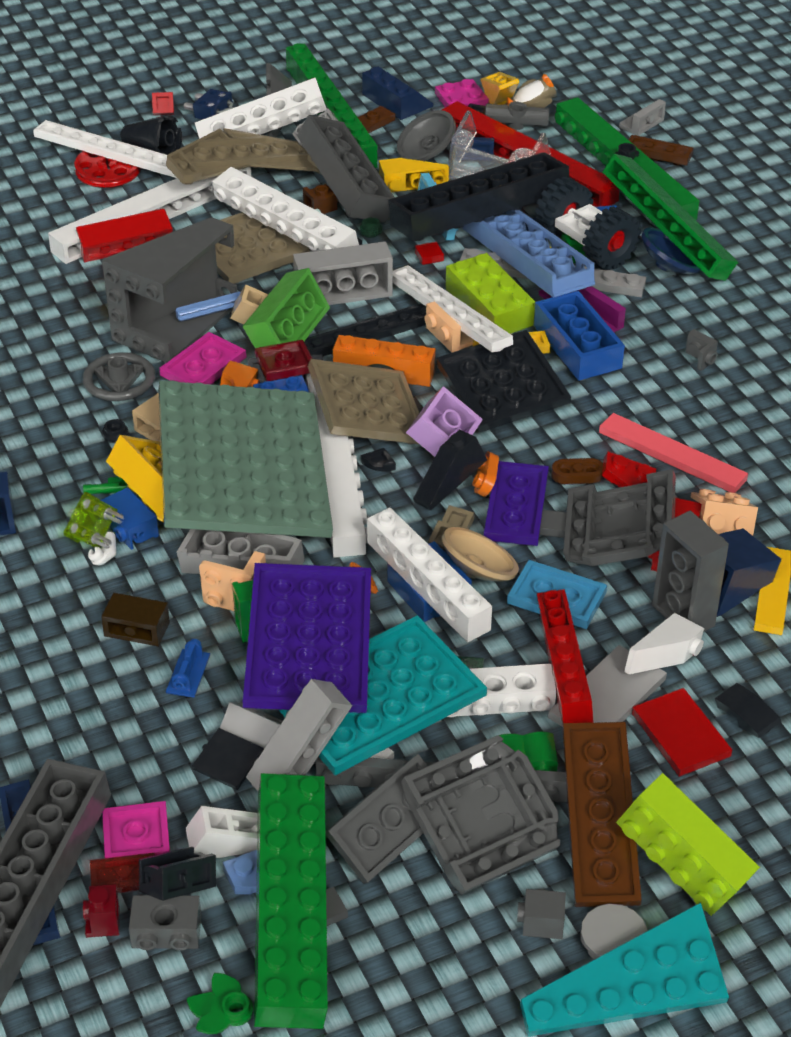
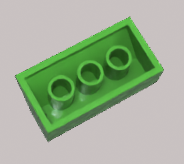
(288, 311)

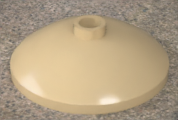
(479, 555)

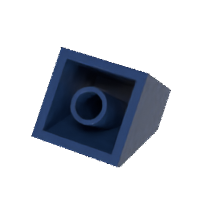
(746, 570)

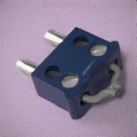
(210, 103)

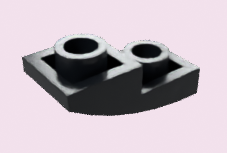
(751, 711)

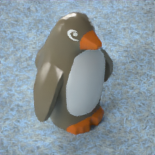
(535, 93)

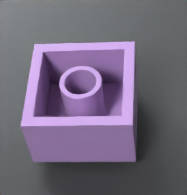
(440, 419)

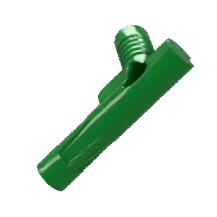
(114, 485)

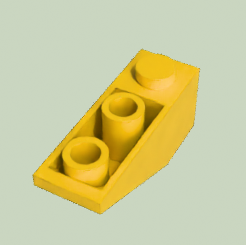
(404, 174)

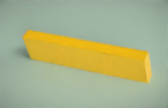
(773, 597)

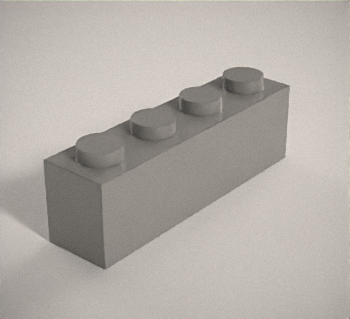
(302, 732)

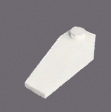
(666, 645)
(222, 832)

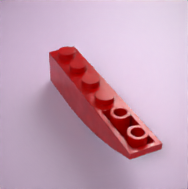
(565, 658)

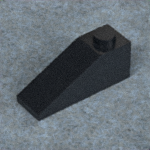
(451, 466)

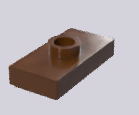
(376, 118)

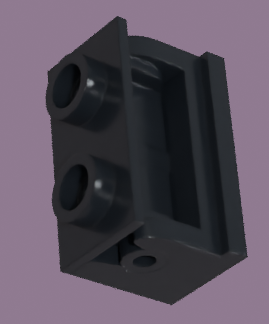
(176, 873)

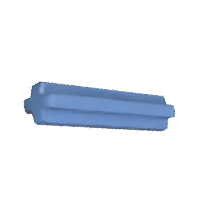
(206, 307)

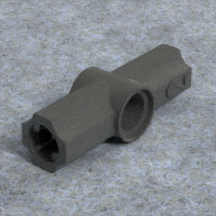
(518, 115)

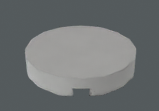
(609, 928)

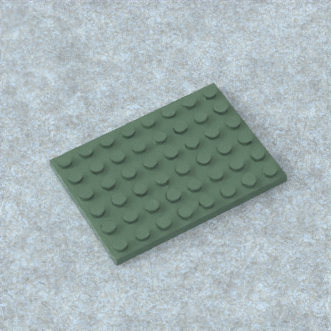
(242, 460)

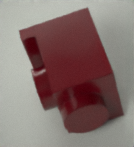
(102, 911)

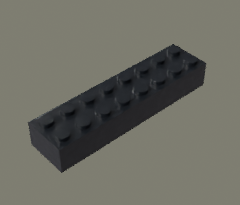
(474, 196)

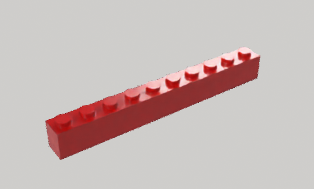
(508, 140)

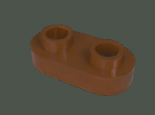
(577, 471)

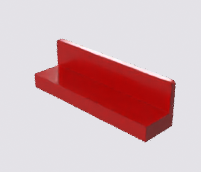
(119, 234)

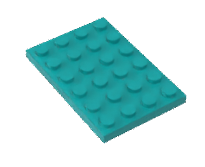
(410, 687)

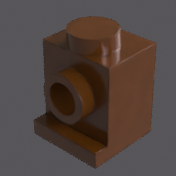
(320, 198)

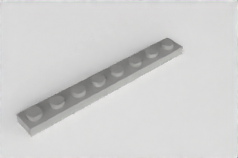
(604, 279)

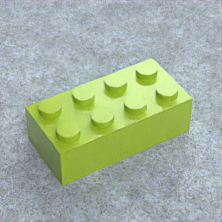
(491, 292)
(687, 844)

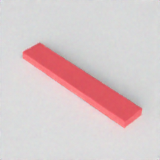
(673, 453)

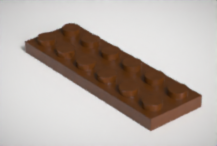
(597, 796)

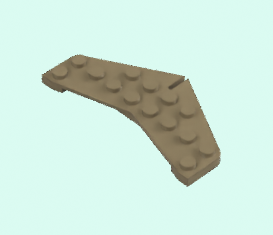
(236, 149)

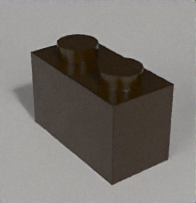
(135, 619)

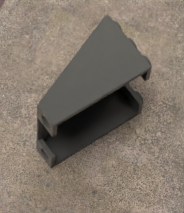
(158, 277)

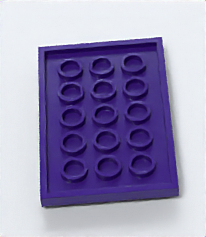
(305, 628)

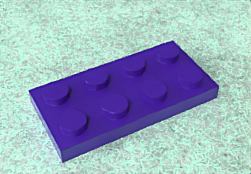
(516, 503)

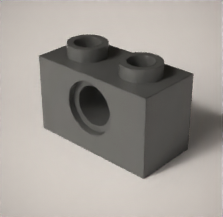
(149, 919)

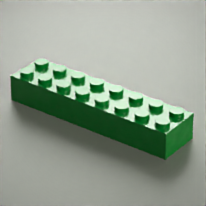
(291, 903)

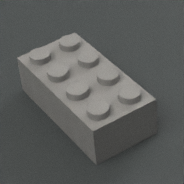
(350, 272)

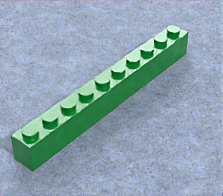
(303, 67)
(603, 141)

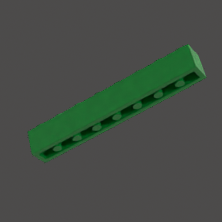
(670, 217)

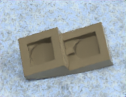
(453, 518)

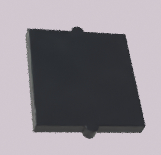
(227, 758)

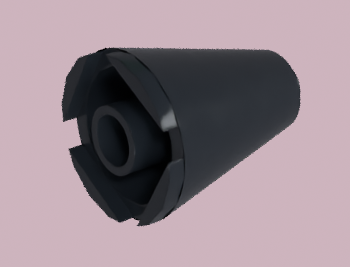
(154, 134)

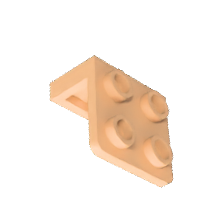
(445, 328)
(726, 512)
(218, 580)

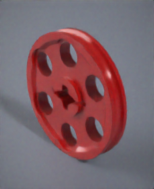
(98, 167)

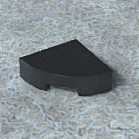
(378, 460)

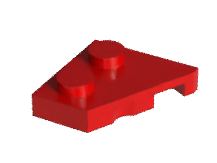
(624, 471)

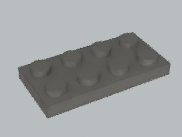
(378, 825)

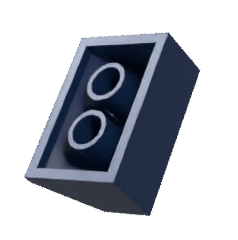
(392, 93)

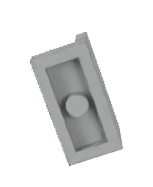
(645, 118)
(250, 723)

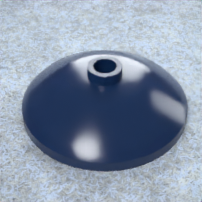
(666, 253)

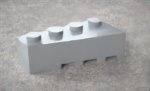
(236, 549)

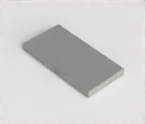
(614, 690)

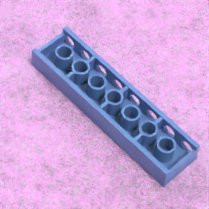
(531, 254)

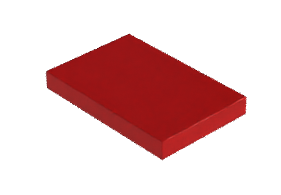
(681, 732)

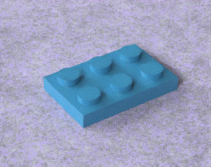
(582, 593)

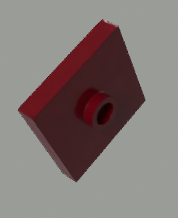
(283, 360)

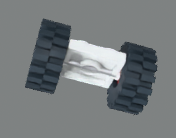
(606, 234)

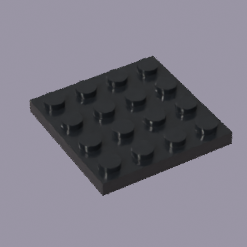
(505, 382)

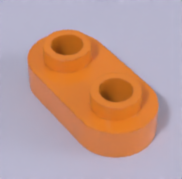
(486, 475)

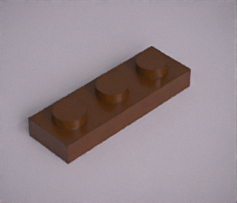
(663, 150)

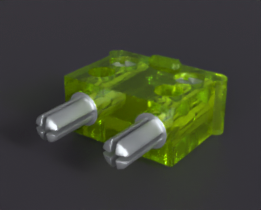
(91, 521)

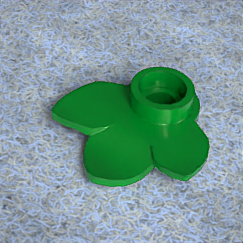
(217, 1006)

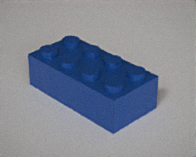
(579, 335)

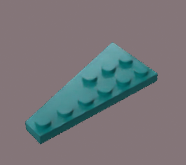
(647, 976)

